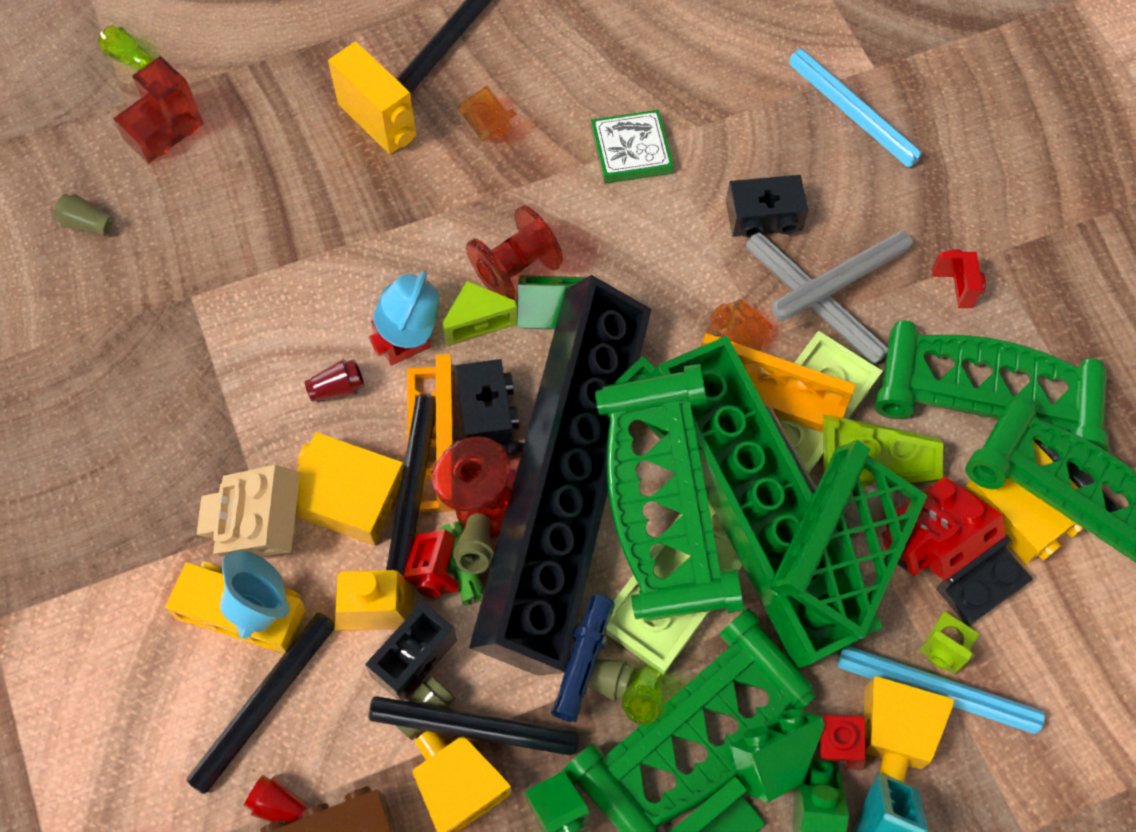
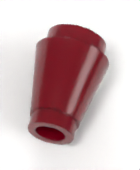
(336, 381)

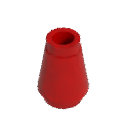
(274, 801)

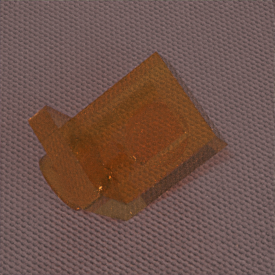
(486, 114)
(740, 324)

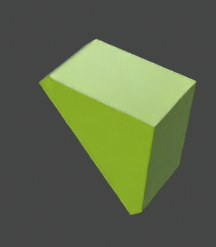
(477, 314)

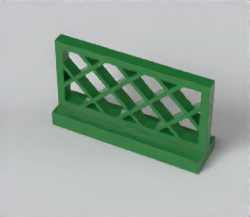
(819, 524)

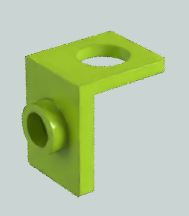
(943, 650)

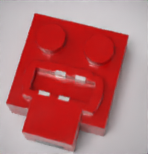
(949, 531)

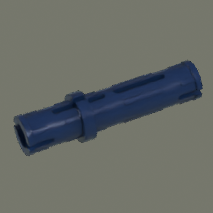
(588, 641)

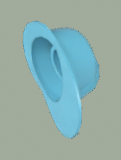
(407, 311)
(251, 593)

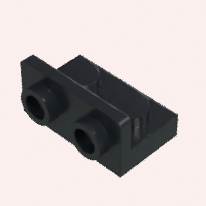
(984, 583)

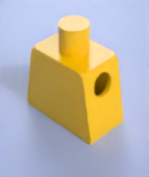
(372, 600)
(903, 725)
(456, 782)

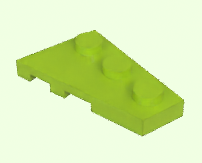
(906, 453)

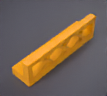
(793, 399)
(444, 414)

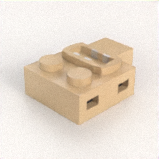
(252, 512)

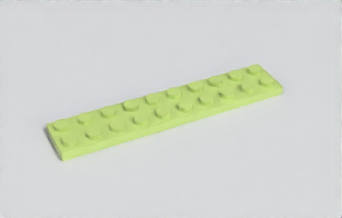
(662, 640)

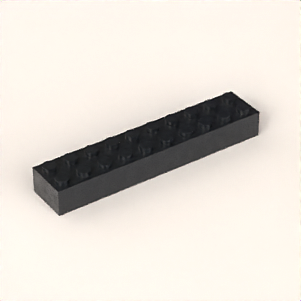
(559, 484)

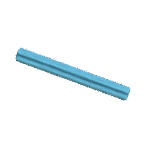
(855, 108)
(964, 696)

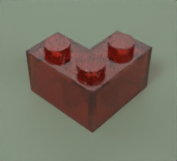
(162, 114)

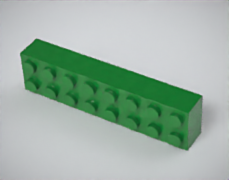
(760, 498)

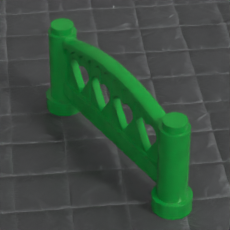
(910, 381)
(1012, 456)
(698, 581)
(616, 779)

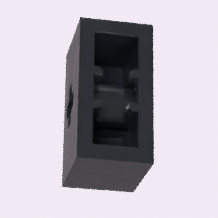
(766, 205)
(485, 383)
(411, 651)

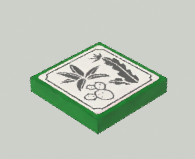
(631, 146)

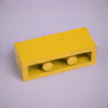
(198, 599)

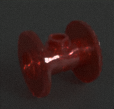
(530, 243)
(475, 480)

